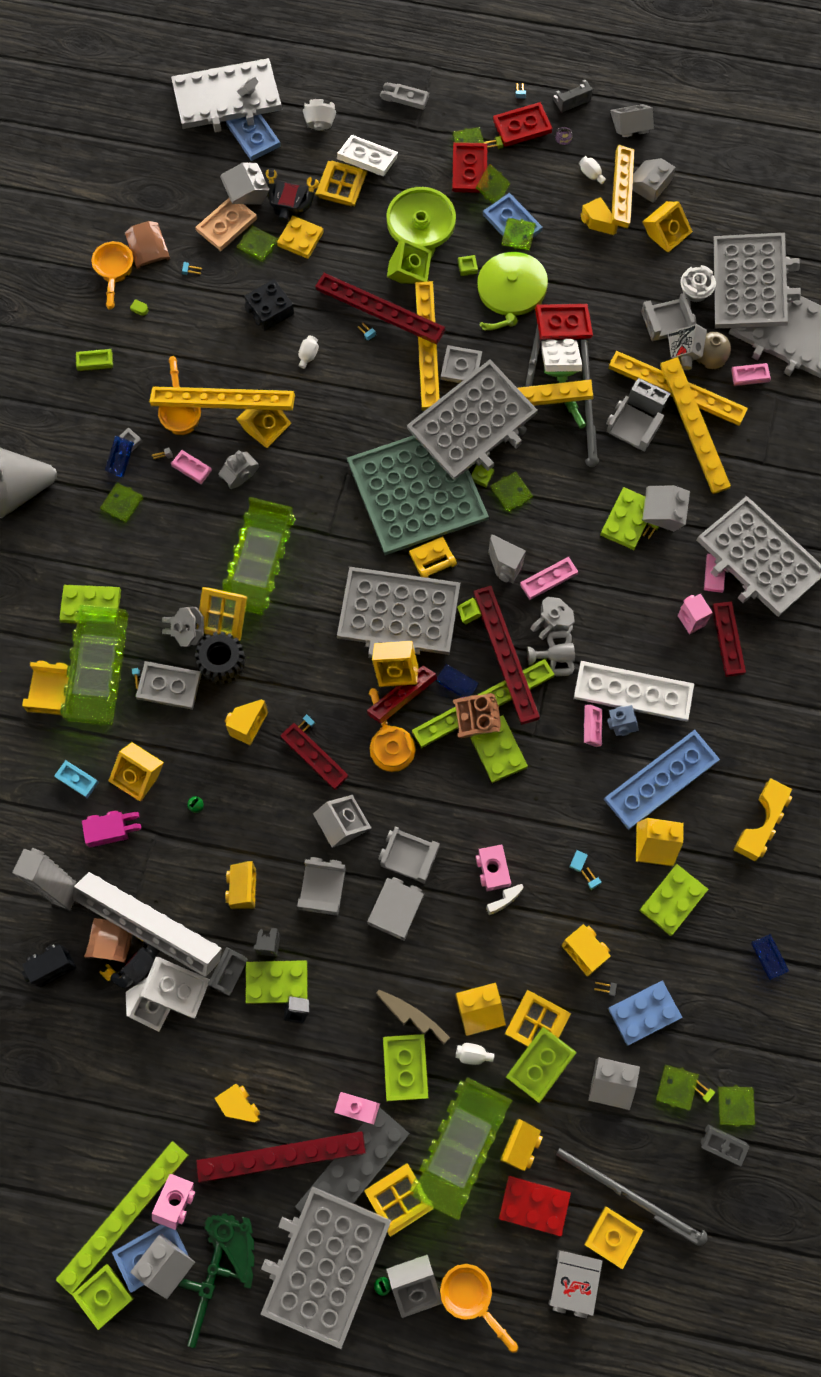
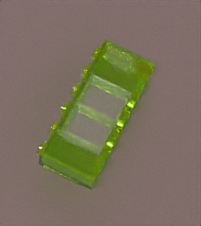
(259, 553)
(95, 665)
(460, 1148)

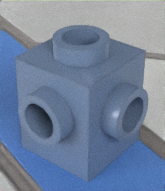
(623, 720)

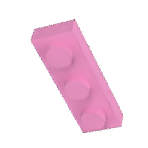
(549, 578)

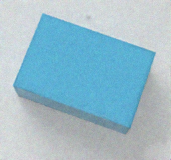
(578, 861)

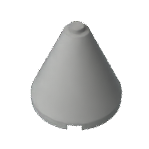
(21, 479)

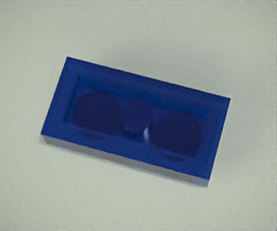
(119, 456)
(457, 681)
(770, 957)

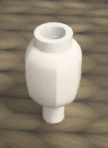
(592, 169)
(308, 351)
(473, 1054)

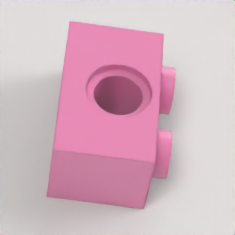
(694, 613)
(496, 856)
(177, 1189)

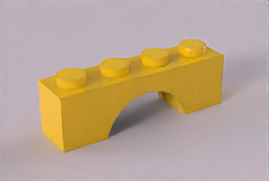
(753, 841)

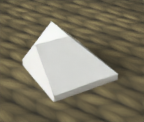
(144, 1010)

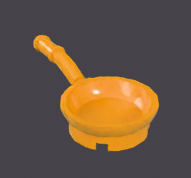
(112, 262)
(178, 419)
(391, 746)
(467, 1295)

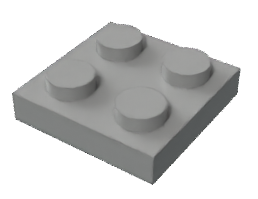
(459, 363)

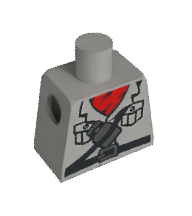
(687, 344)

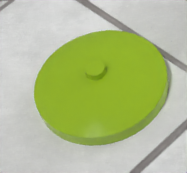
(421, 217)
(512, 283)

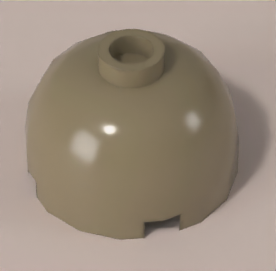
(716, 350)

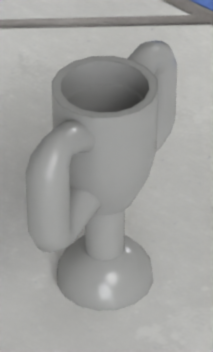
(556, 653)

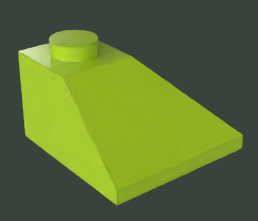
(409, 263)

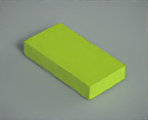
(94, 359)

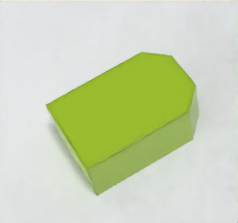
(139, 307)

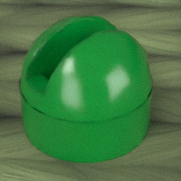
(198, 806)
(378, 1289)

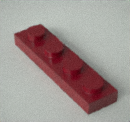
(728, 639)
(401, 696)
(314, 756)

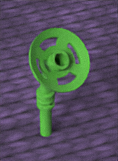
(572, 406)

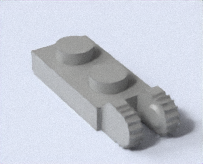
(405, 95)

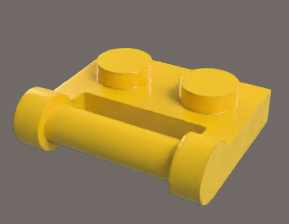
(430, 553)

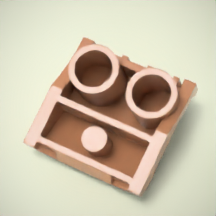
(146, 243)
(477, 715)
(108, 941)

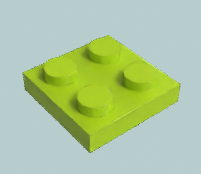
(102, 1296)

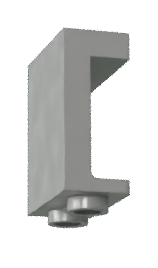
(667, 317)
(408, 855)
(395, 908)

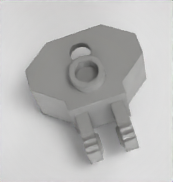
(238, 469)
(553, 617)
(184, 626)

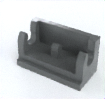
(573, 97)
(648, 397)
(268, 945)
(228, 971)
(724, 1145)

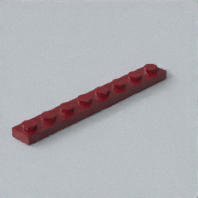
(380, 308)
(506, 655)
(281, 1156)

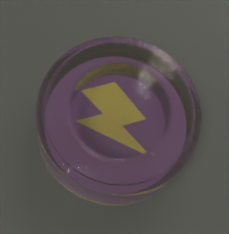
(564, 135)

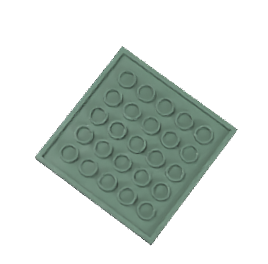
(412, 495)

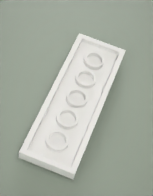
(625, 688)

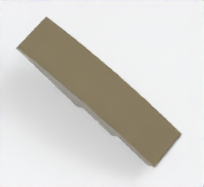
(406, 1012)

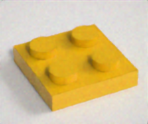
(300, 237)
(613, 1237)

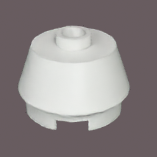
(319, 114)
(698, 283)

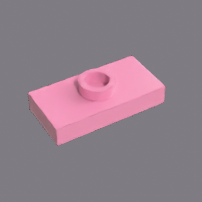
(750, 374)
(191, 467)
(711, 582)
(593, 726)
(357, 1108)

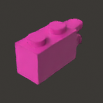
(108, 828)

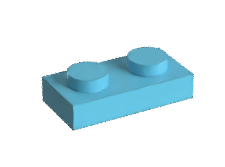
(76, 779)

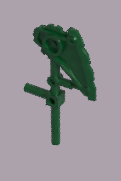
(237, 1243)

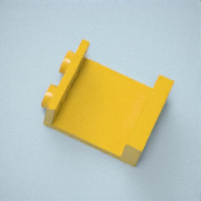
(47, 688)

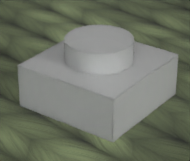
(248, 87)
(130, 435)

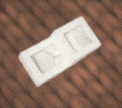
(509, 896)

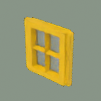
(341, 183)
(222, 612)
(534, 1014)
(393, 1199)

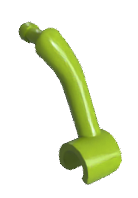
(510, 320)

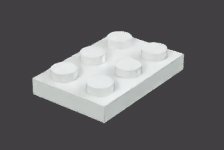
(367, 155)
(561, 355)
(175, 987)

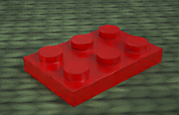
(522, 124)
(468, 166)
(563, 321)
(534, 1206)

